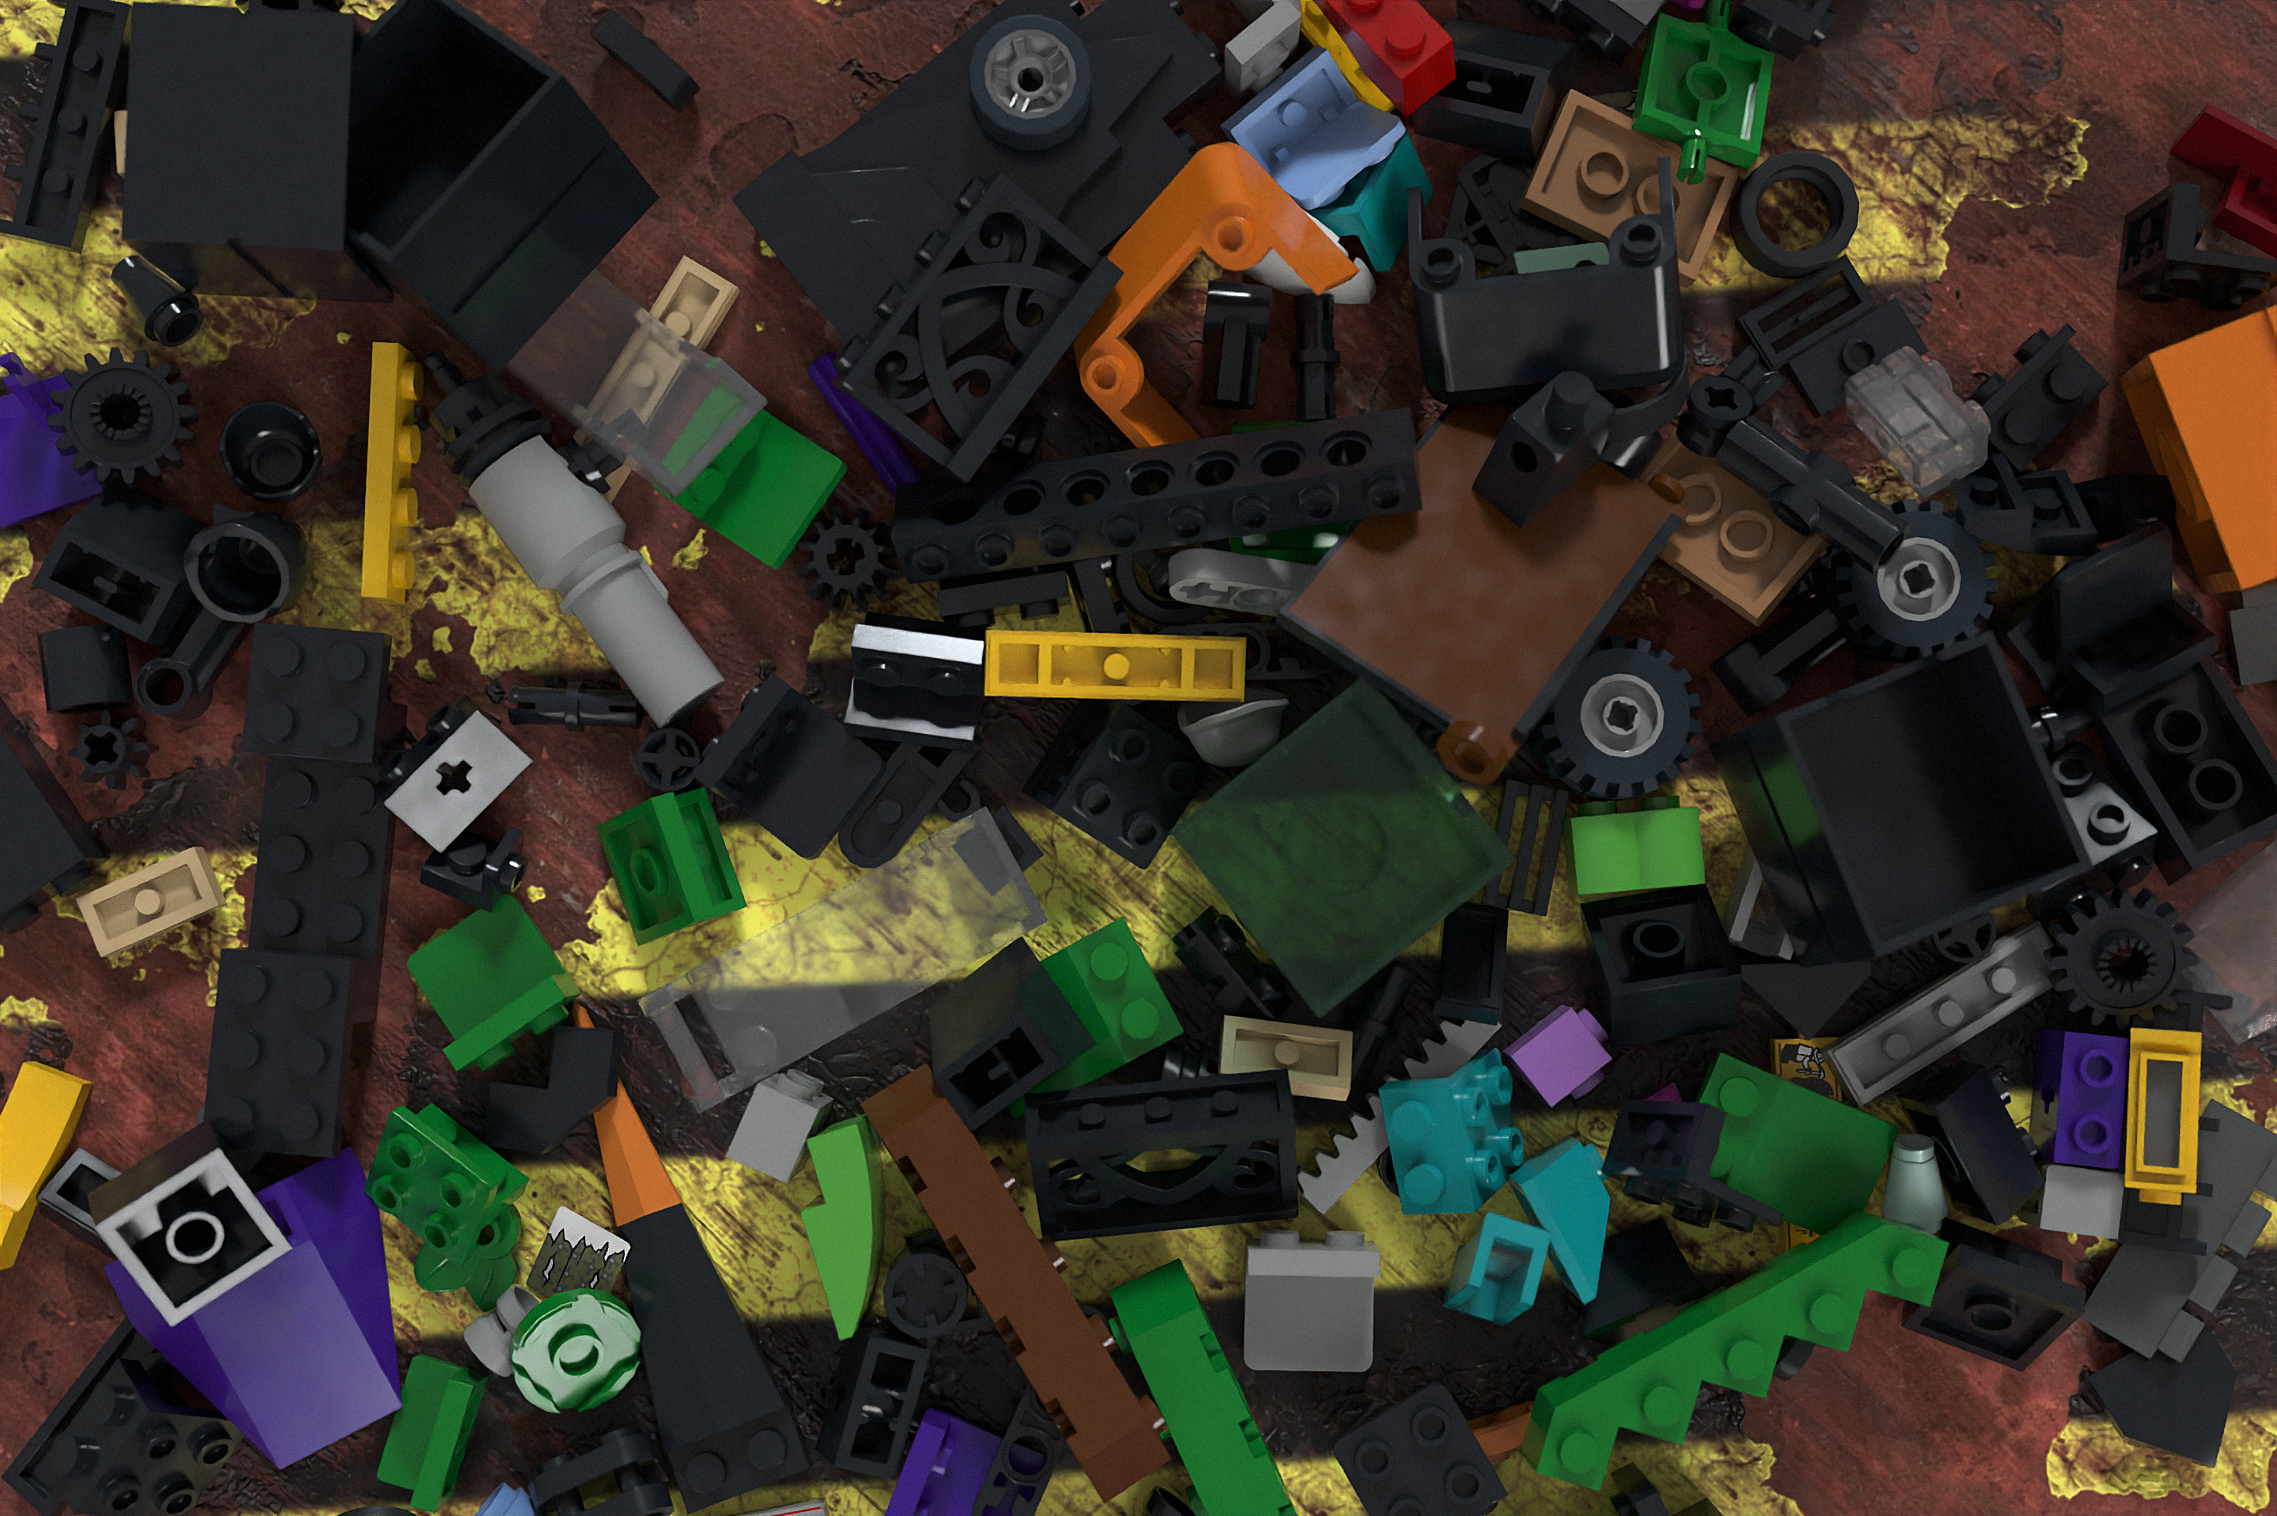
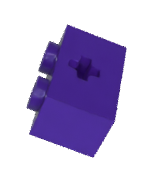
(2079, 1097)

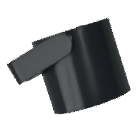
(928, 1290)

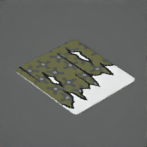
(577, 1256)

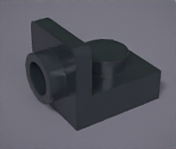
(477, 868)

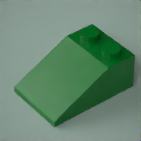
(1116, 1001)
(1793, 1144)

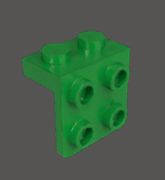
(492, 983)

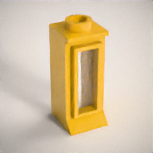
(2163, 1114)

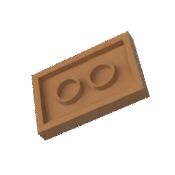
(1603, 172)
(1731, 536)

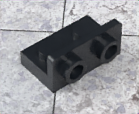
(2037, 395)

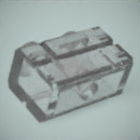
(1918, 420)

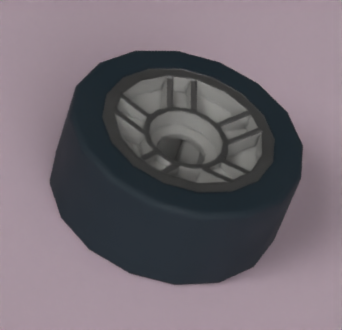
(1053, 59)

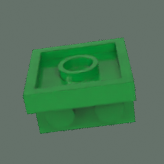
(670, 864)

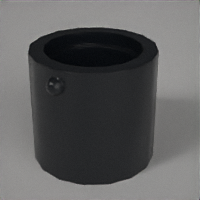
(85, 669)

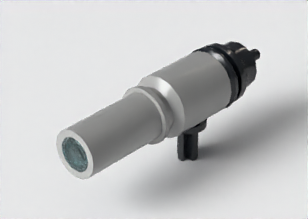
(569, 536)

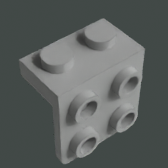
(1262, 48)
(1309, 1301)

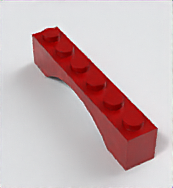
(1395, 47)

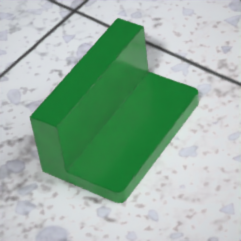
(432, 1430)

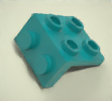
(1452, 1136)

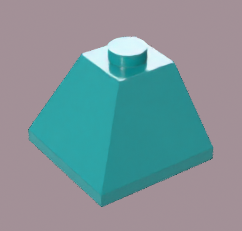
(1566, 1195)

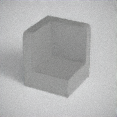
(2078, 1201)

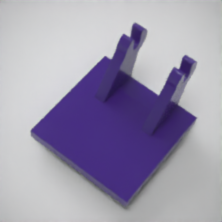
(32, 471)

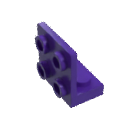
(950, 1466)

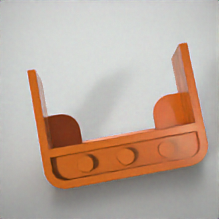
(1213, 205)

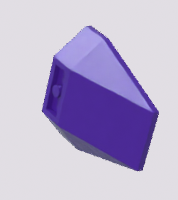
(305, 1339)

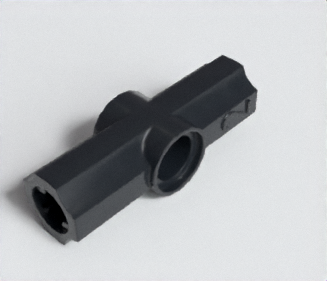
(1812, 494)

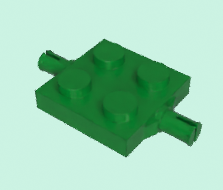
(1703, 90)

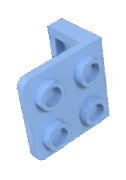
(1313, 130)

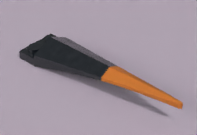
(707, 1375)

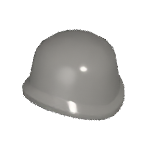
(1234, 731)

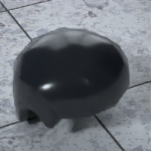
(270, 451)

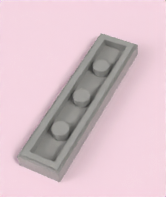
(1941, 1015)

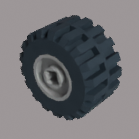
(1923, 595)
(1619, 723)

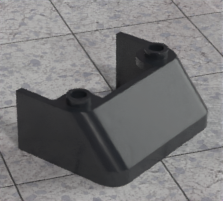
(1524, 329)

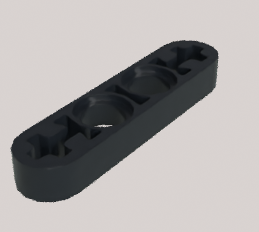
(1032, 1421)

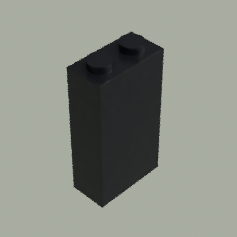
(42, 834)

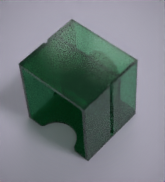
(1341, 847)

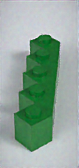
(1726, 1341)
(1198, 1396)

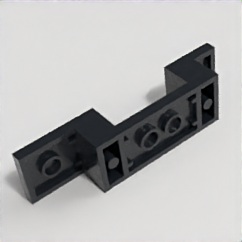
(317, 890)

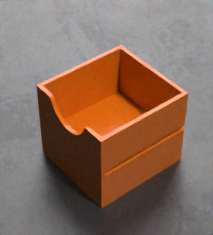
(2213, 432)

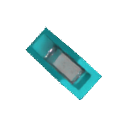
(1498, 1270)

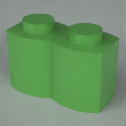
(1633, 848)

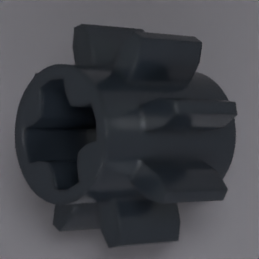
(96, 753)

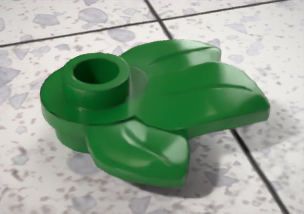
(485, 1274)

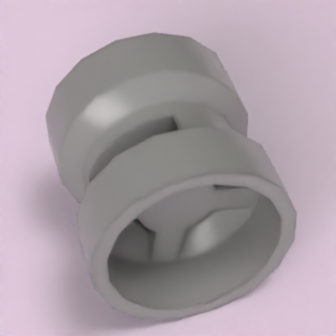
(492, 1334)

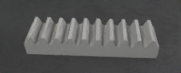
(1369, 1136)

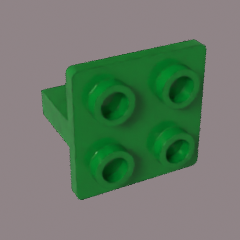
(440, 1180)

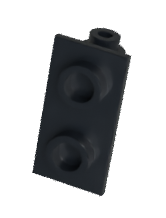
(1218, 946)

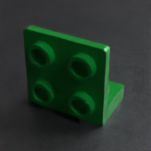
(763, 488)

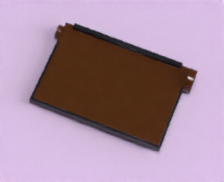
(1470, 610)

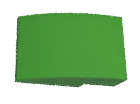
(848, 1218)

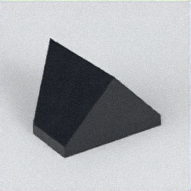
(1638, 1284)

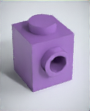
(1561, 1055)

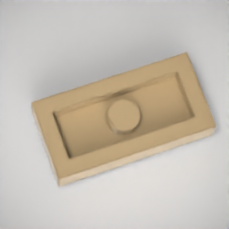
(151, 901)
(1314, 1056)

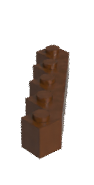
(1019, 1284)

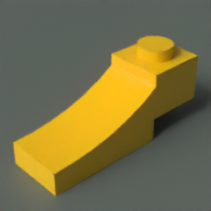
(33, 1144)

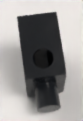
(1562, 428)

